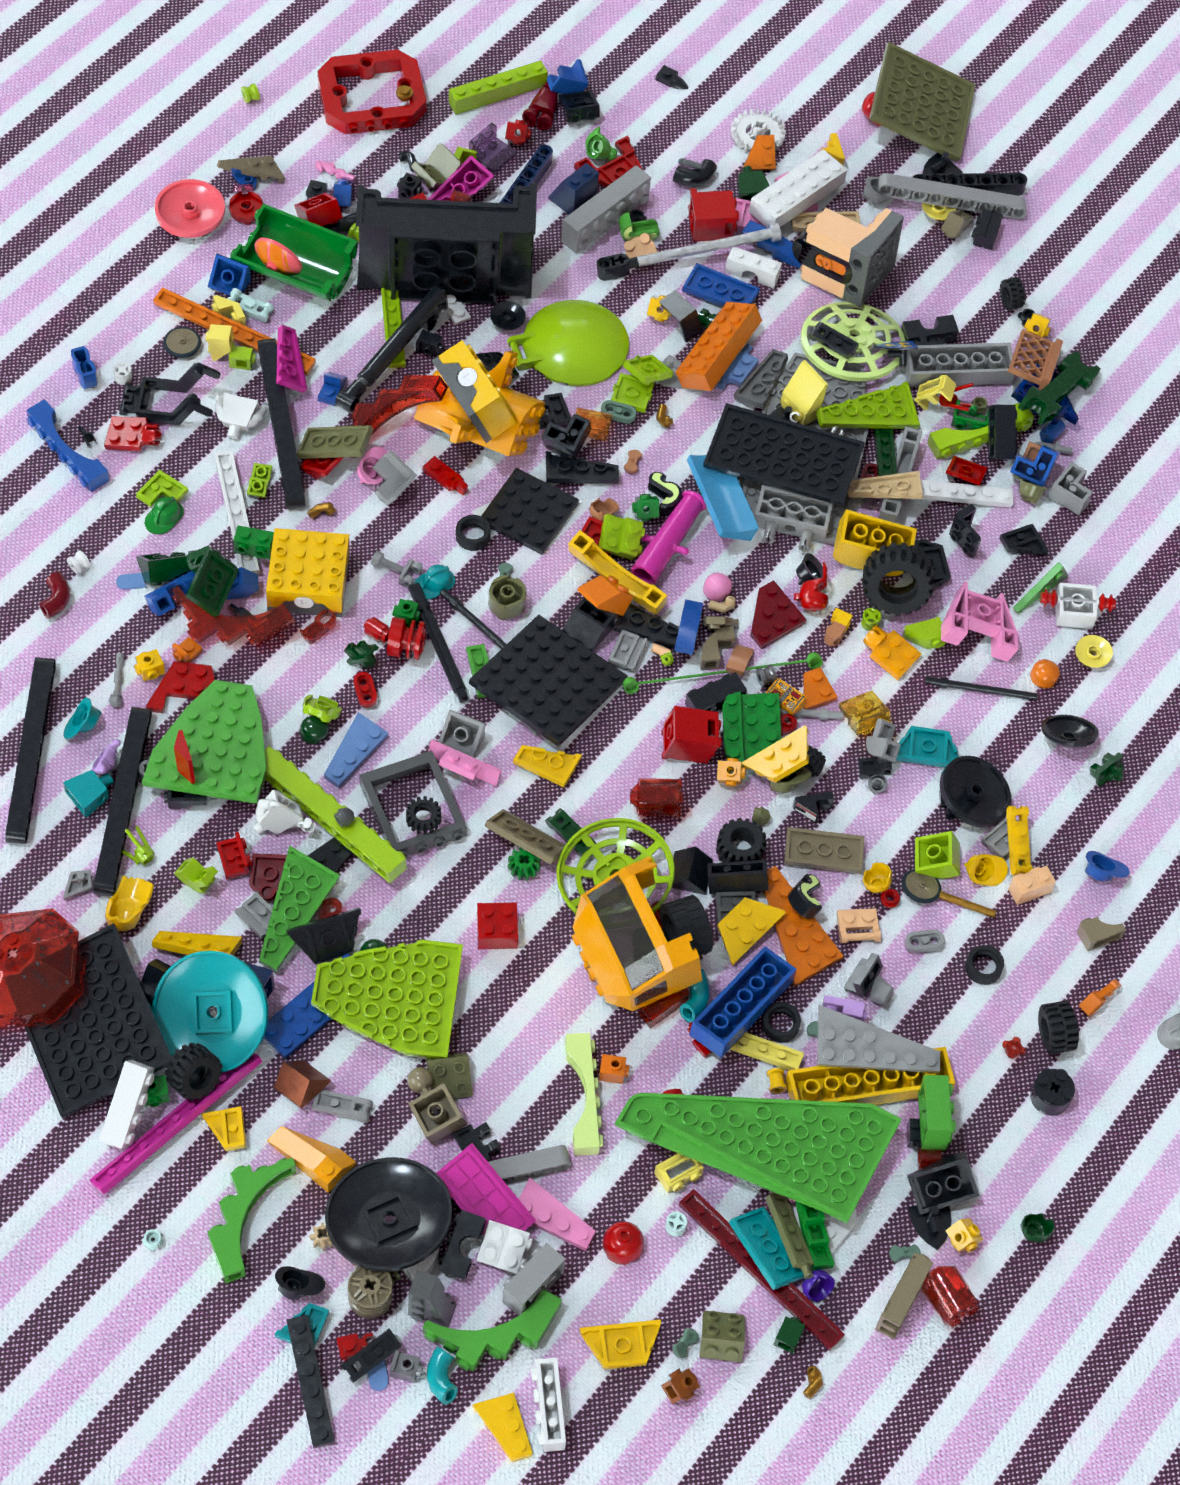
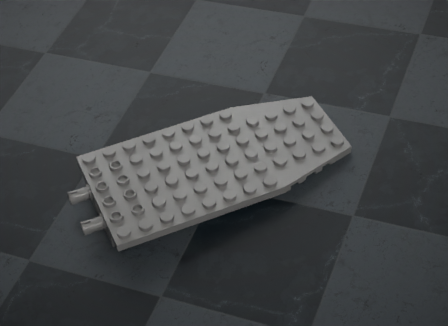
(795, 513)

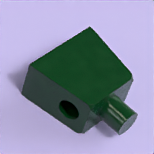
(750, 183)

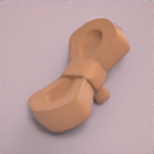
(634, 456)

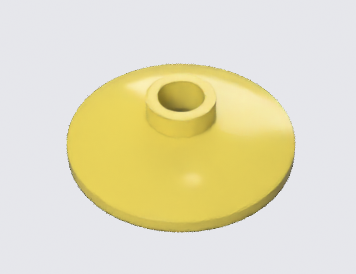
(937, 212)
(1096, 645)

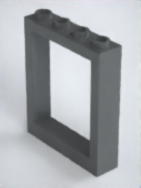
(400, 769)

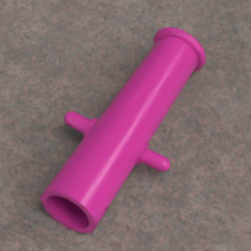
(668, 538)

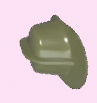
(1030, 491)
(791, 781)

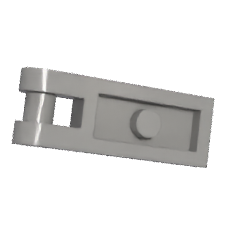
(342, 1105)

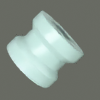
(676, 1219)

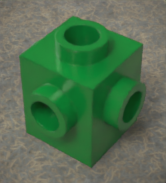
(650, 511)
(408, 610)
(157, 1092)

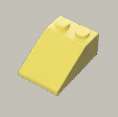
(804, 393)

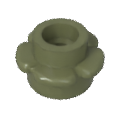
(980, 401)

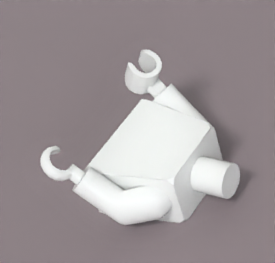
(238, 413)
(280, 813)

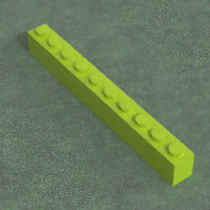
(322, 807)

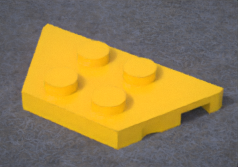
(781, 757)
(746, 926)
(621, 1343)

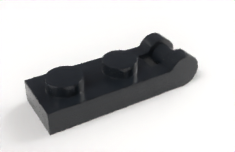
(833, 340)
(371, 1355)

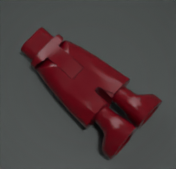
(544, 102)

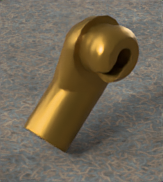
(662, 418)
(321, 507)
(815, 1382)

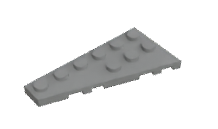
(856, 1044)

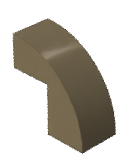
(720, 639)

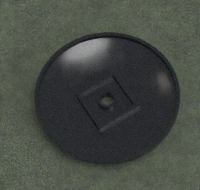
(383, 1189)

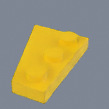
(506, 1424)

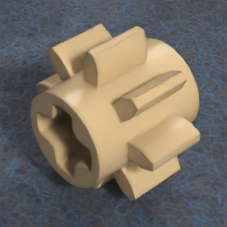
(320, 1242)

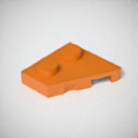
(762, 153)
(817, 689)

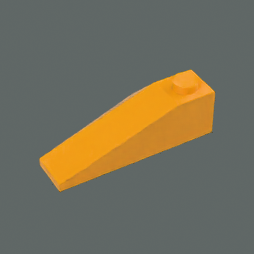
(315, 1158)

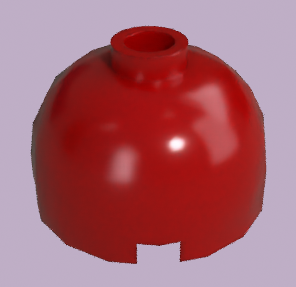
(623, 1242)

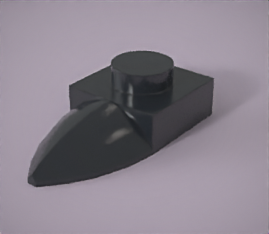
(670, 78)

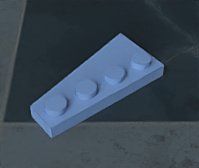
(354, 750)

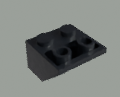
(589, 624)

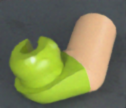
(665, 654)

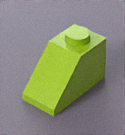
(925, 633)

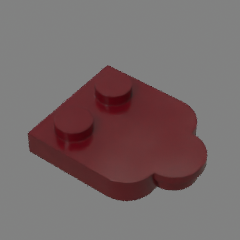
(266, 874)

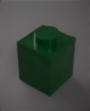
(789, 1334)

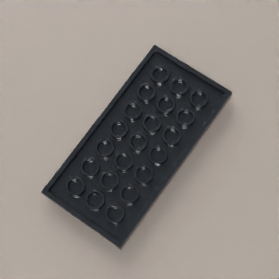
(784, 454)

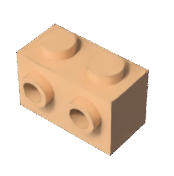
(1031, 885)

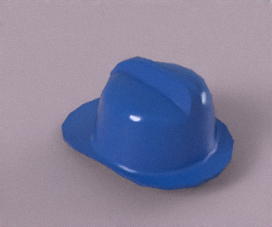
(1104, 868)

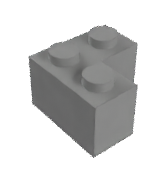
(1070, 491)

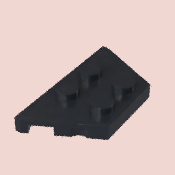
(938, 560)
(327, 936)

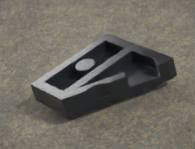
(1024, 541)

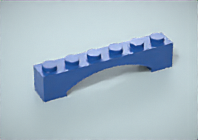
(90, 472)

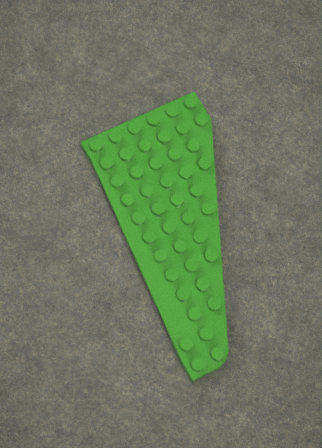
(792, 1147)

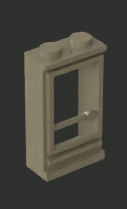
(904, 1295)

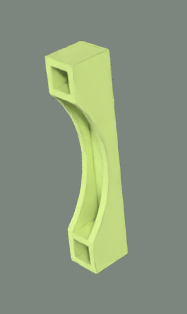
(579, 1055)

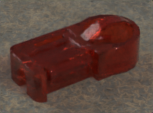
(317, 629)

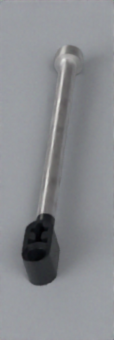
(620, 264)

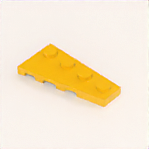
(193, 942)

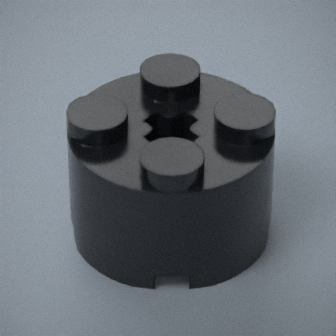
(1052, 1091)

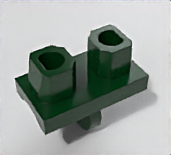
(361, 653)
(1111, 769)

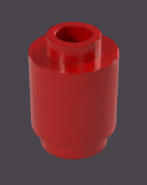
(376, 629)

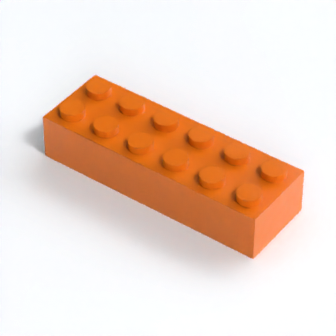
(718, 346)

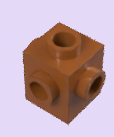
(680, 1385)

